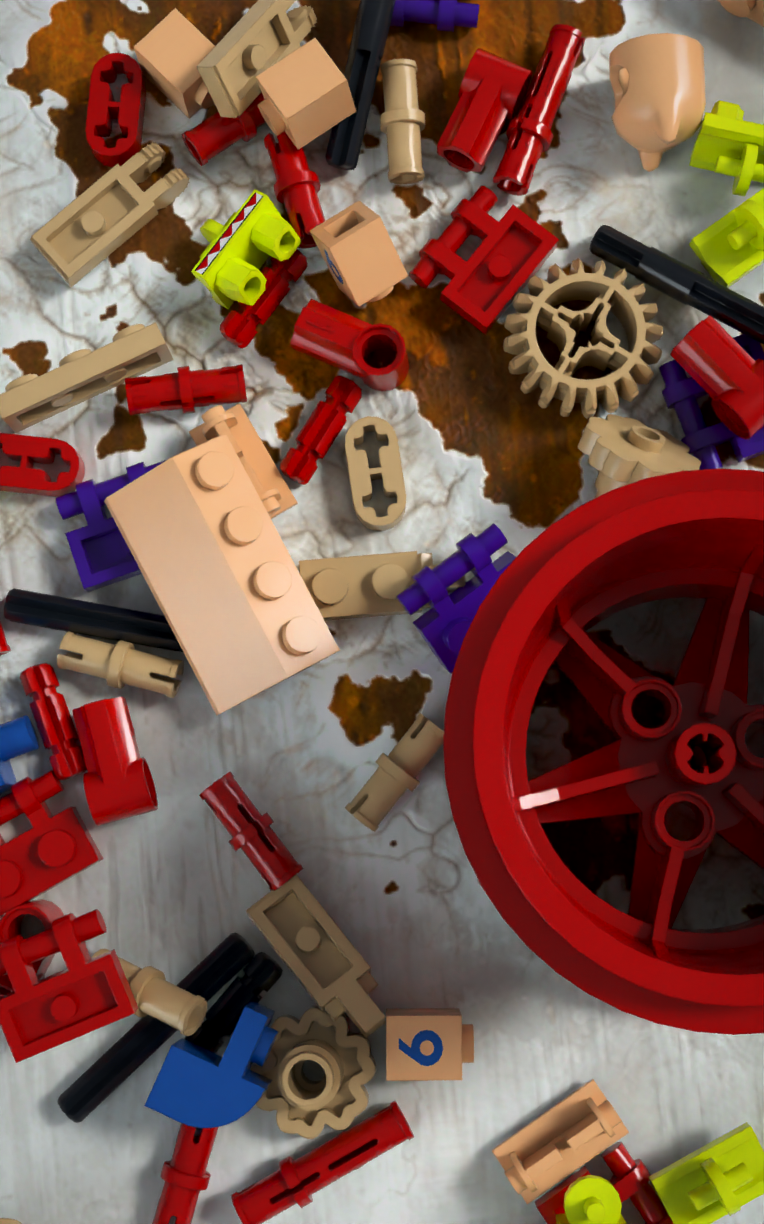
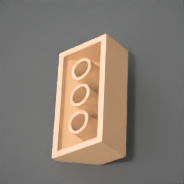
(221, 573)

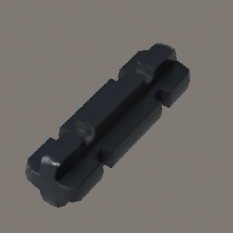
(224, 1014)

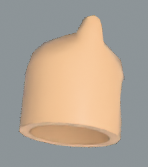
(657, 92)

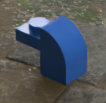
(214, 1089)

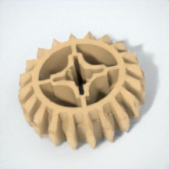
(602, 349)

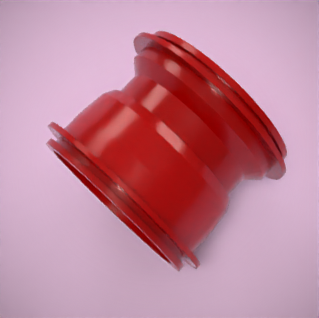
(625, 548)

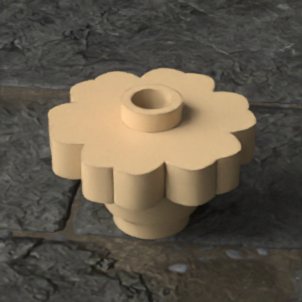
(631, 451)
(334, 1100)

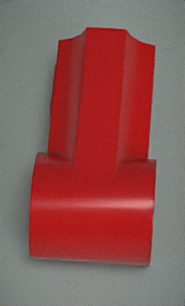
(488, 98)
(347, 343)
(726, 374)
(116, 777)

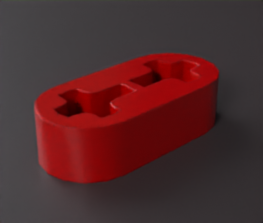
(104, 109)
(38, 450)

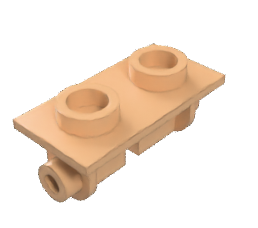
(251, 452)
(559, 1141)

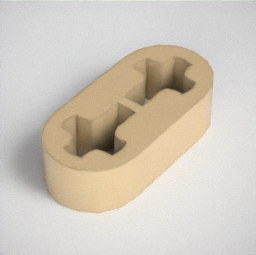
(389, 471)

